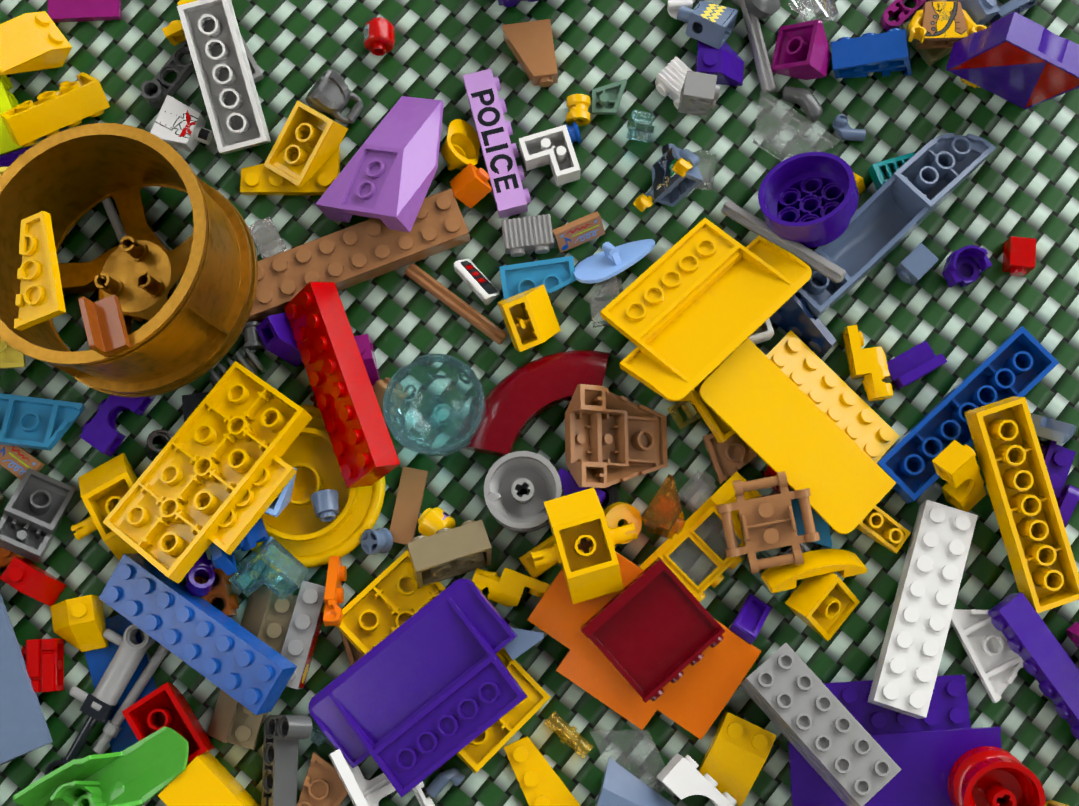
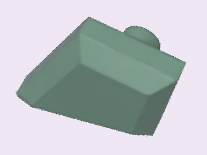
(607, 98)

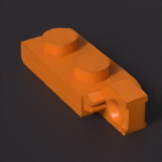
(334, 592)

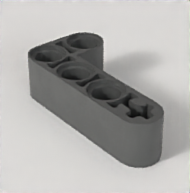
(281, 758)

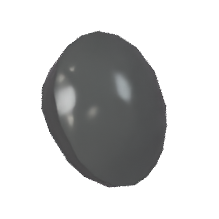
(762, 8)

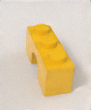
(961, 472)

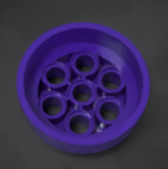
(809, 198)

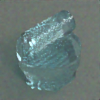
(640, 126)

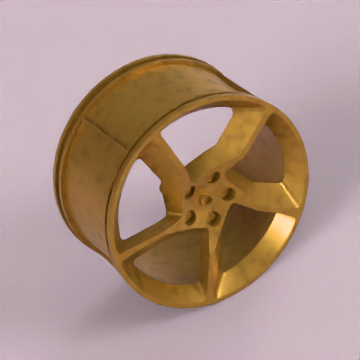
(218, 261)

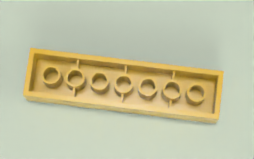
(1024, 502)

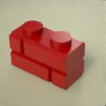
(45, 663)

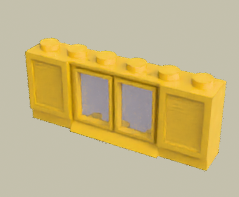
(699, 549)

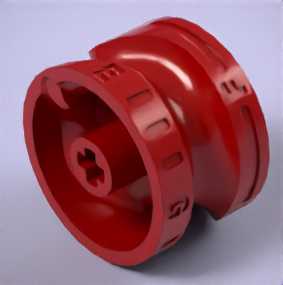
(993, 779)

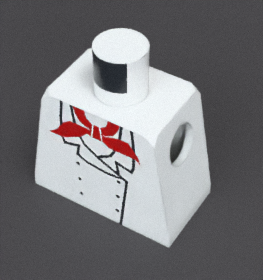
(180, 126)

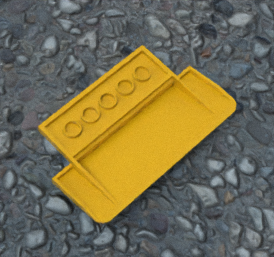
(700, 306)
(805, 424)

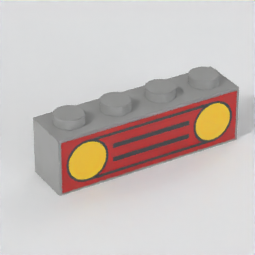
(304, 631)

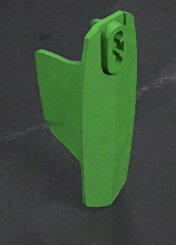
(113, 778)

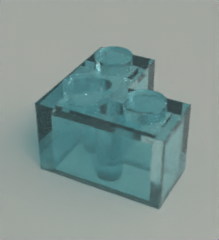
(270, 566)

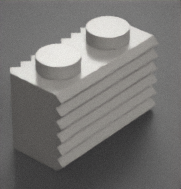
(527, 235)

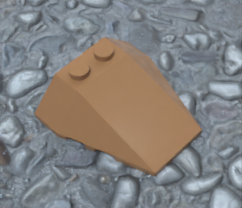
(611, 438)

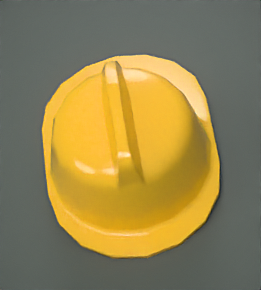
(460, 145)

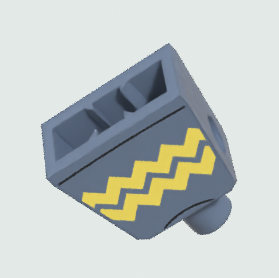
(708, 22)

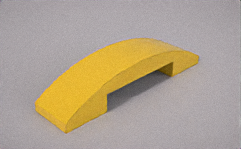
(815, 563)

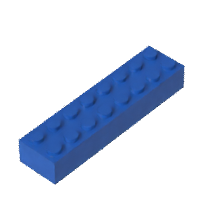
(1006, 372)
(198, 634)

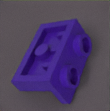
(1058, 463)

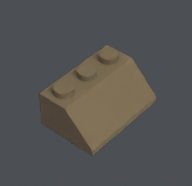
(449, 552)

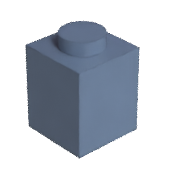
(916, 265)

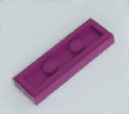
(84, 10)

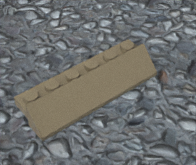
(269, 621)

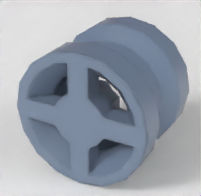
(376, 541)

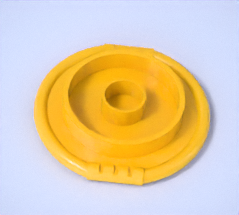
(318, 470)

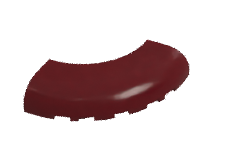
(531, 392)

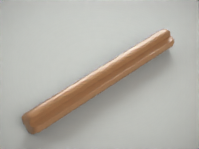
(456, 303)

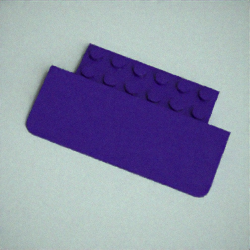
(423, 689)
(920, 747)

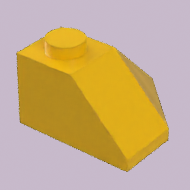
(80, 622)

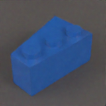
(871, 53)

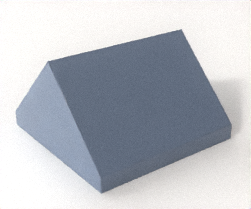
(525, 641)

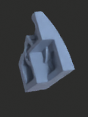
(1052, 428)

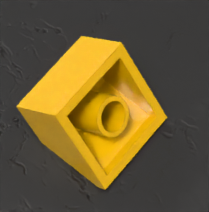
(823, 603)

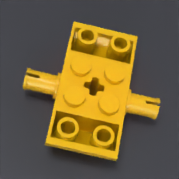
(101, 492)
(587, 573)

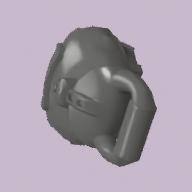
(331, 96)

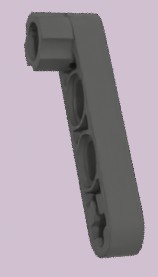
(172, 65)

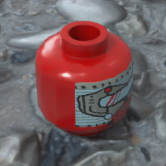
(379, 36)

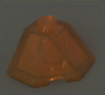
(665, 512)

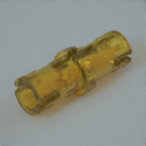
(568, 735)

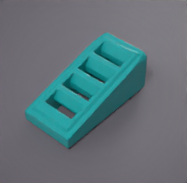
(876, 169)

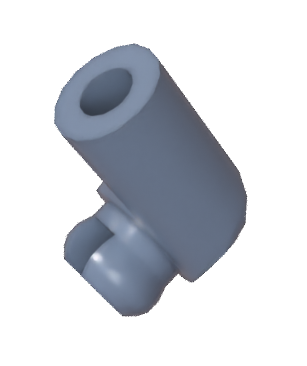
(843, 129)
(442, 779)

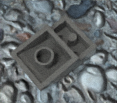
(34, 514)

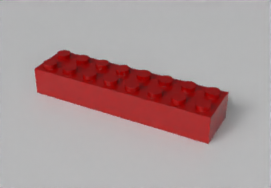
(341, 385)

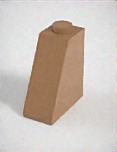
(534, 50)

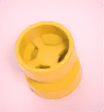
(578, 109)

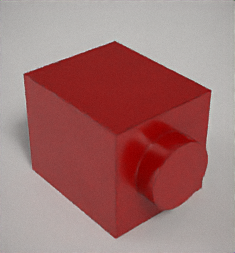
(1019, 255)

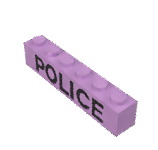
(496, 143)

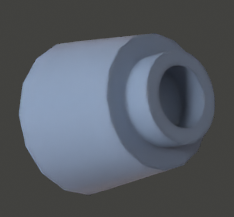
(325, 504)

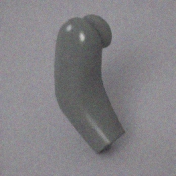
(805, 100)

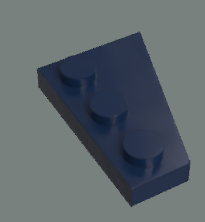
(808, 328)

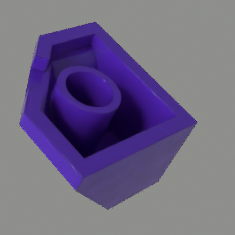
(720, 62)

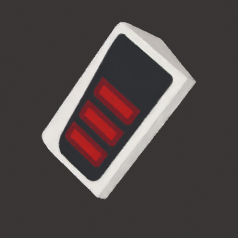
(476, 280)

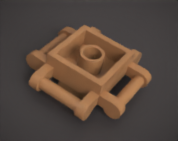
(768, 522)

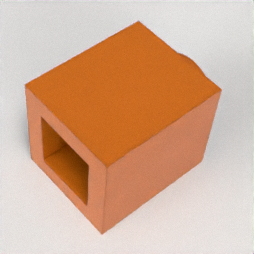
(471, 185)

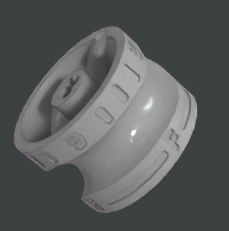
(503, 487)

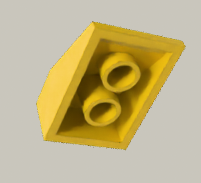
(31, 44)
(304, 144)
(736, 755)

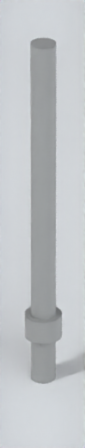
(113, 727)

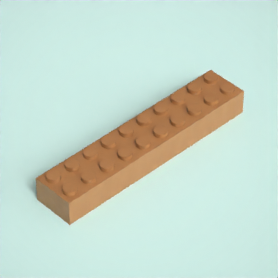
(358, 254)

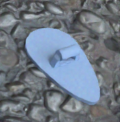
(612, 260)

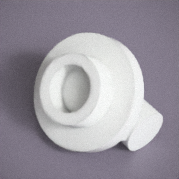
(674, 6)

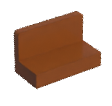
(104, 325)

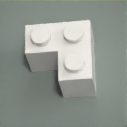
(551, 148)

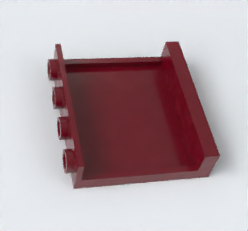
(653, 630)

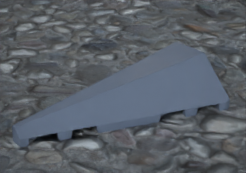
(625, 789)

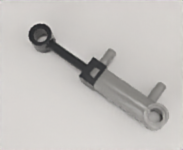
(103, 701)

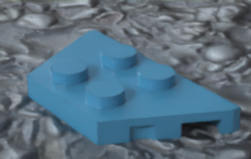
(35, 421)

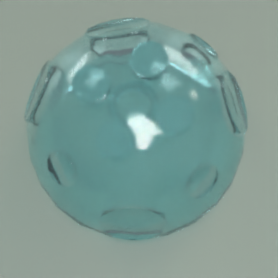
(434, 405)

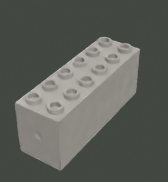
(820, 727)

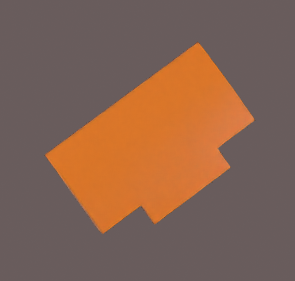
(690, 701)

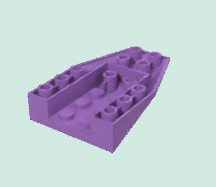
(391, 168)

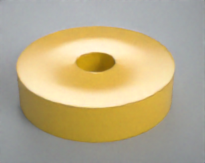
(625, 511)

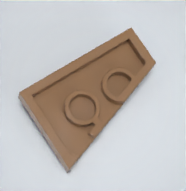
(728, 456)
(322, 784)

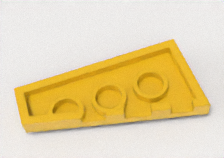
(263, 181)
(39, 273)
(536, 776)

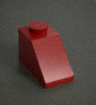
(33, 581)

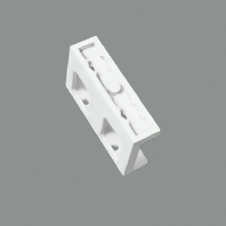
(368, 792)

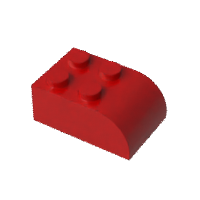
(168, 708)

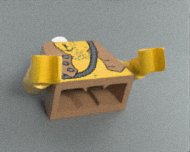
(941, 25)

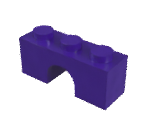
(102, 429)

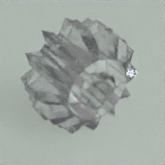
(267, 238)

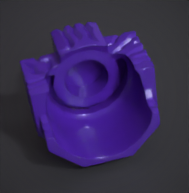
(965, 265)

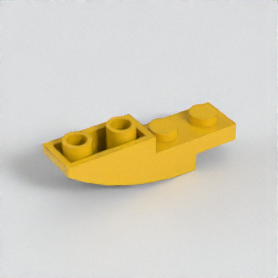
(884, 529)

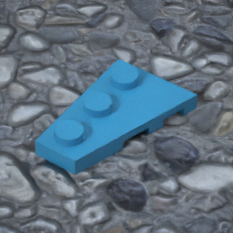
(552, 273)

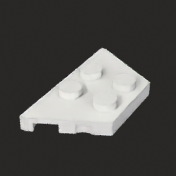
(987, 650)

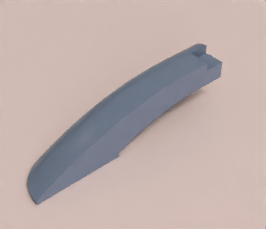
(894, 214)

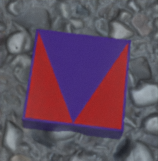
(1017, 61)

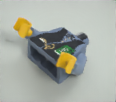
(672, 178)

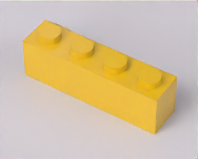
(55, 110)

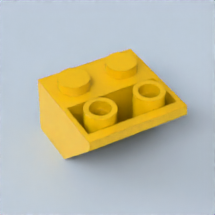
(529, 318)

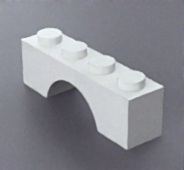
(685, 780)

